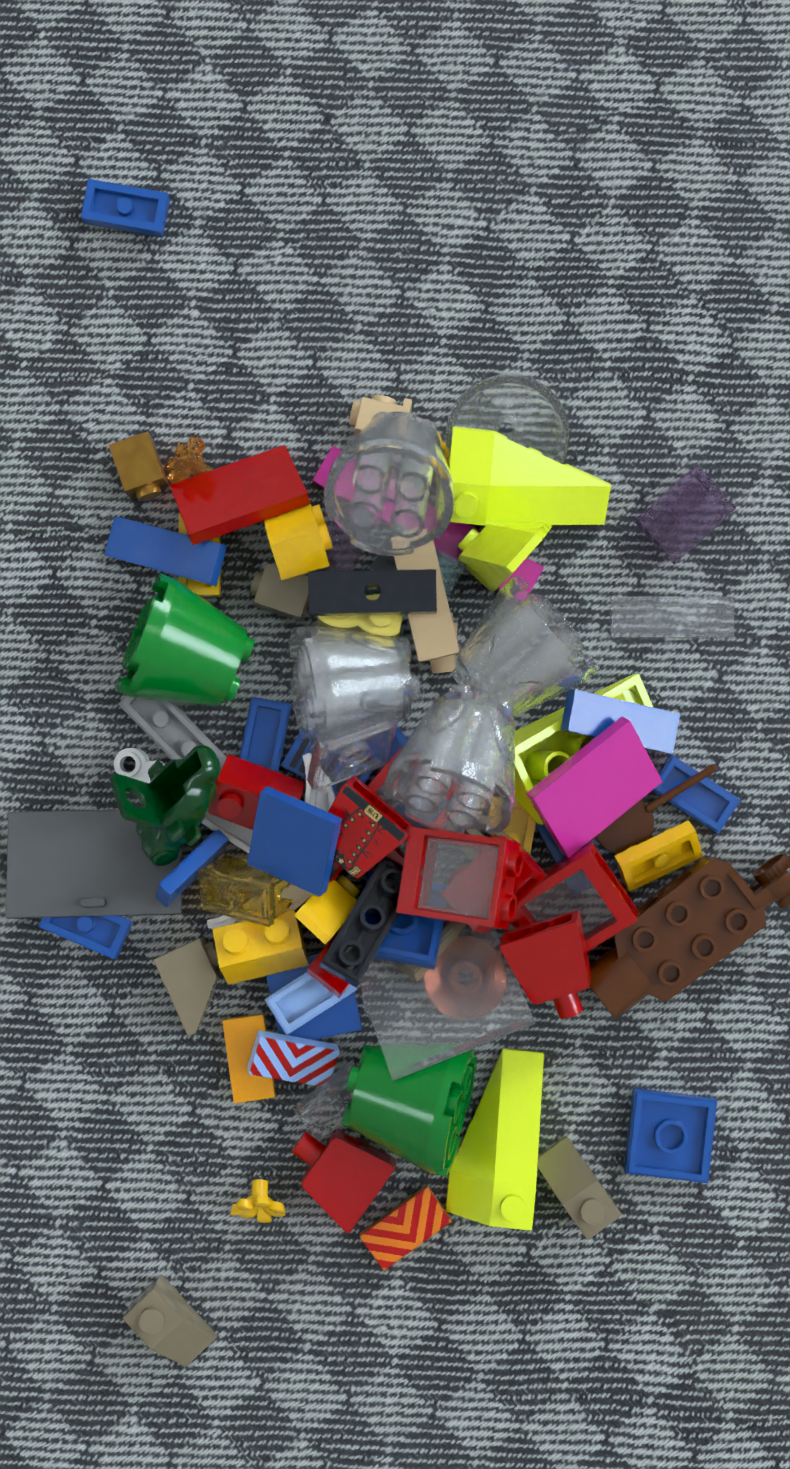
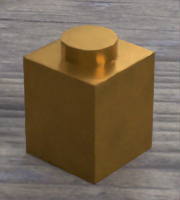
(139, 467)

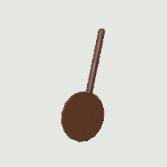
(638, 822)

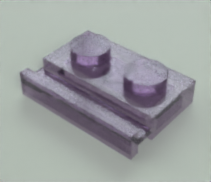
(685, 514)

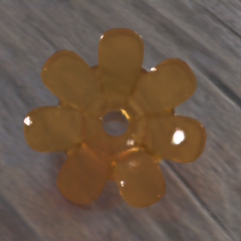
(187, 461)

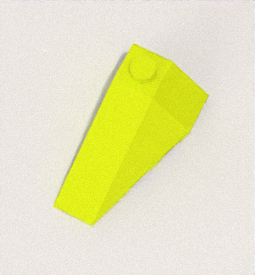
(517, 484)
(500, 549)
(544, 746)
(498, 1157)

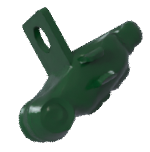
(171, 802)

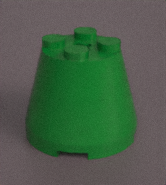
(183, 649)
(414, 1113)

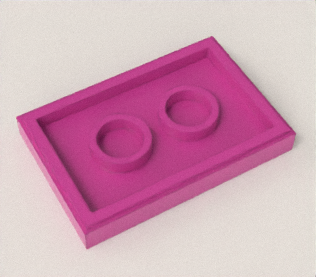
(594, 787)

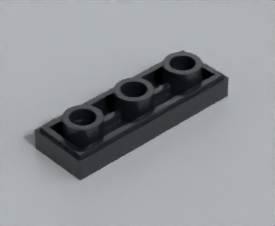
(343, 592)
(357, 940)

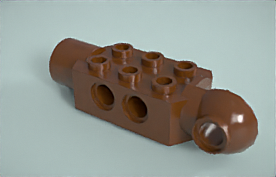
(687, 930)

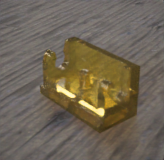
(242, 891)

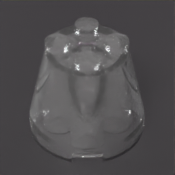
(391, 485)
(522, 651)
(348, 678)
(458, 765)

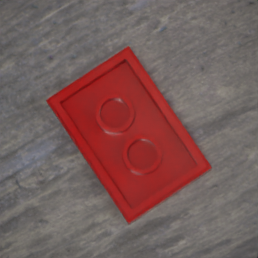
(239, 494)

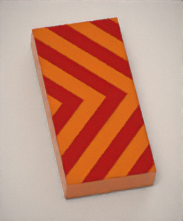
(405, 1227)

